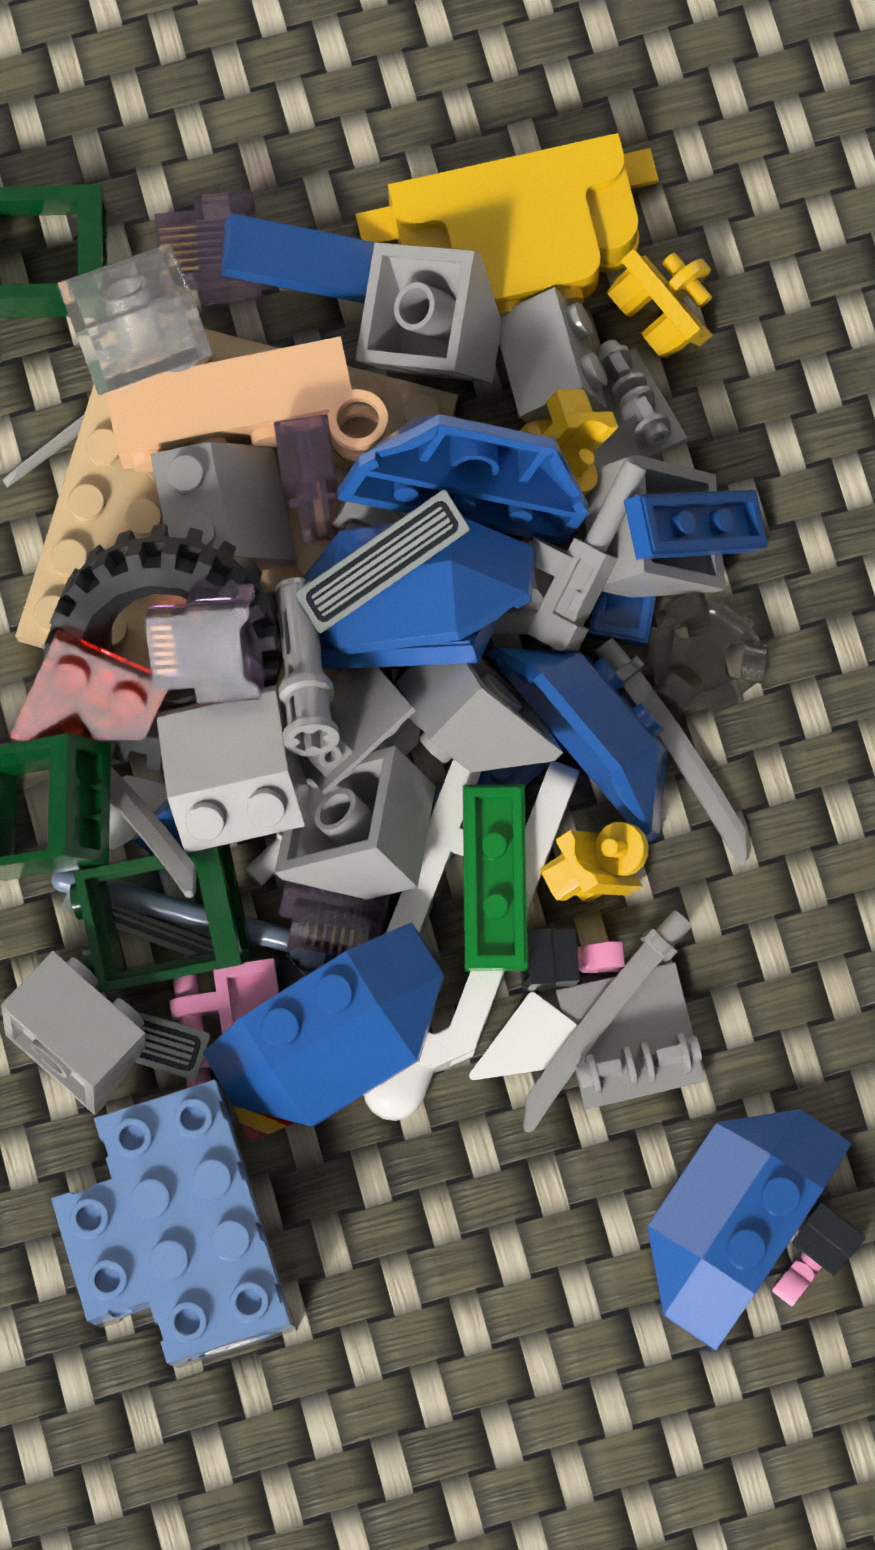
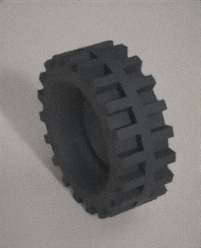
(163, 567)

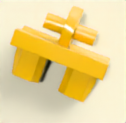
(645, 282)
(576, 431)
(597, 863)

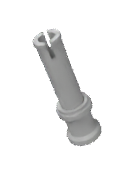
(305, 689)

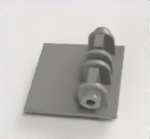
(639, 408)
(366, 713)
(645, 1045)

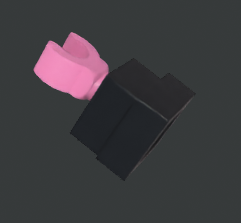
(556, 959)
(825, 1243)

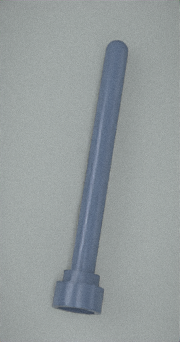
(194, 915)

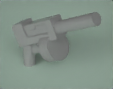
(578, 574)

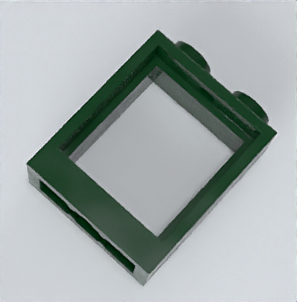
(81, 200)
(76, 804)
(222, 906)

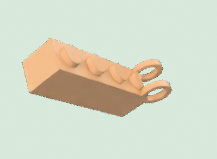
(241, 401)

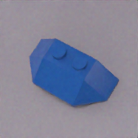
(490, 472)
(439, 599)
(595, 726)
(332, 1031)
(737, 1215)

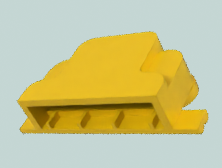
(531, 216)

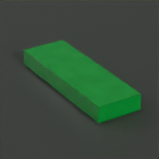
(494, 878)

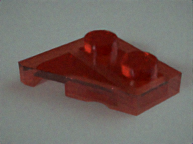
(88, 695)

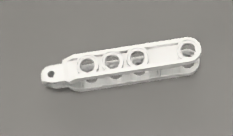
(406, 1091)

